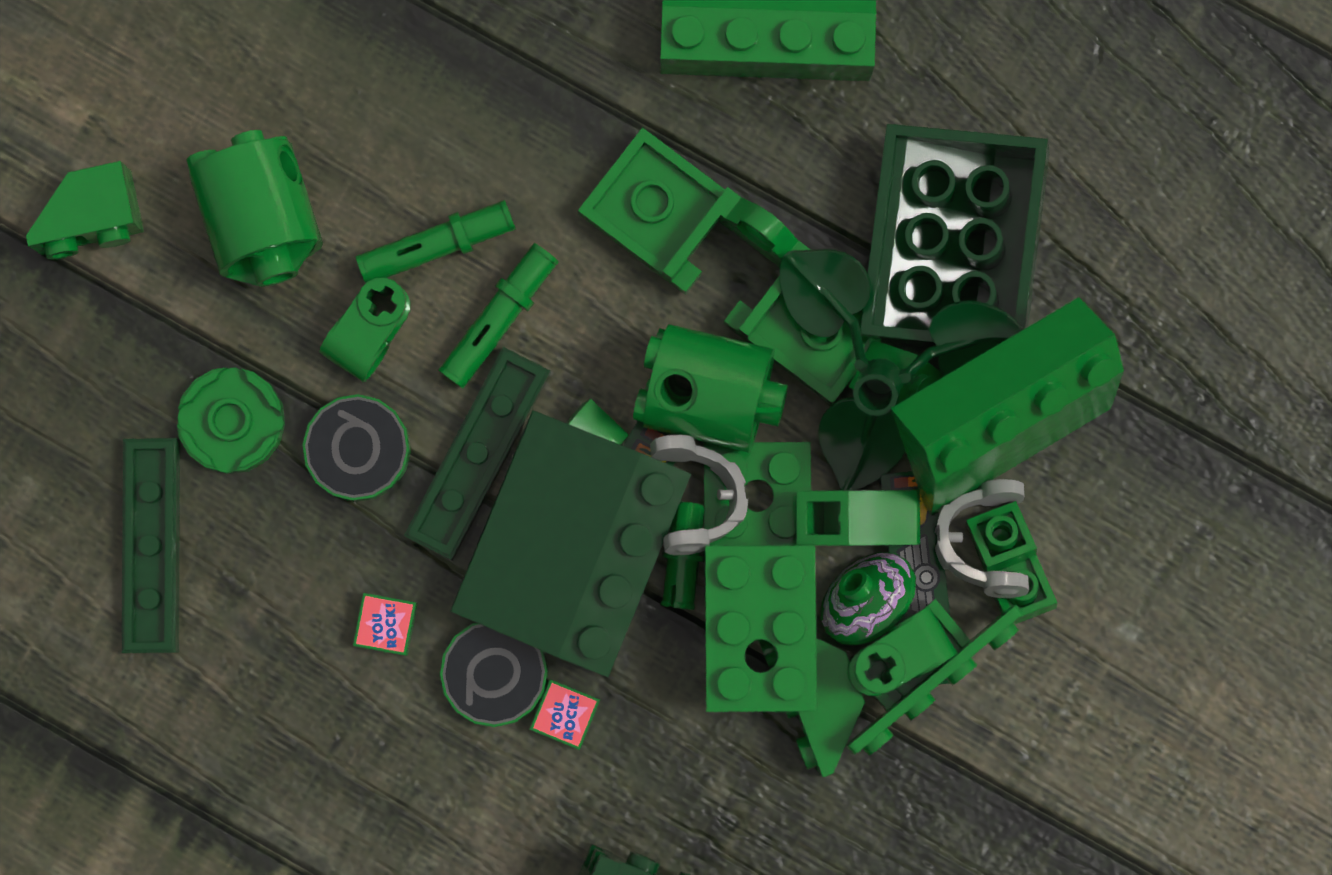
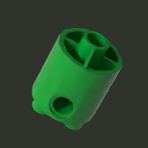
(255, 208)
(727, 393)

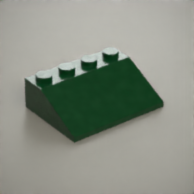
(953, 226)
(570, 543)

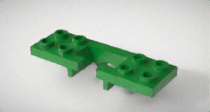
(661, 214)

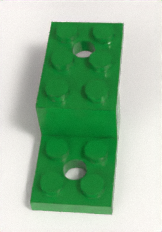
(761, 587)

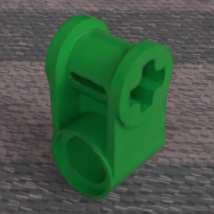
(361, 338)
(907, 650)

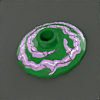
(868, 598)

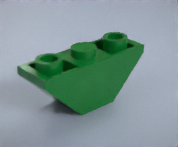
(836, 713)

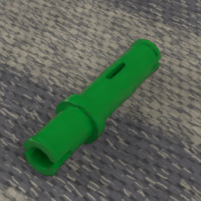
(436, 242)
(498, 315)

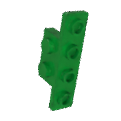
(915, 694)

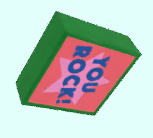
(385, 624)
(565, 714)

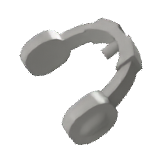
(682, 449)
(995, 583)

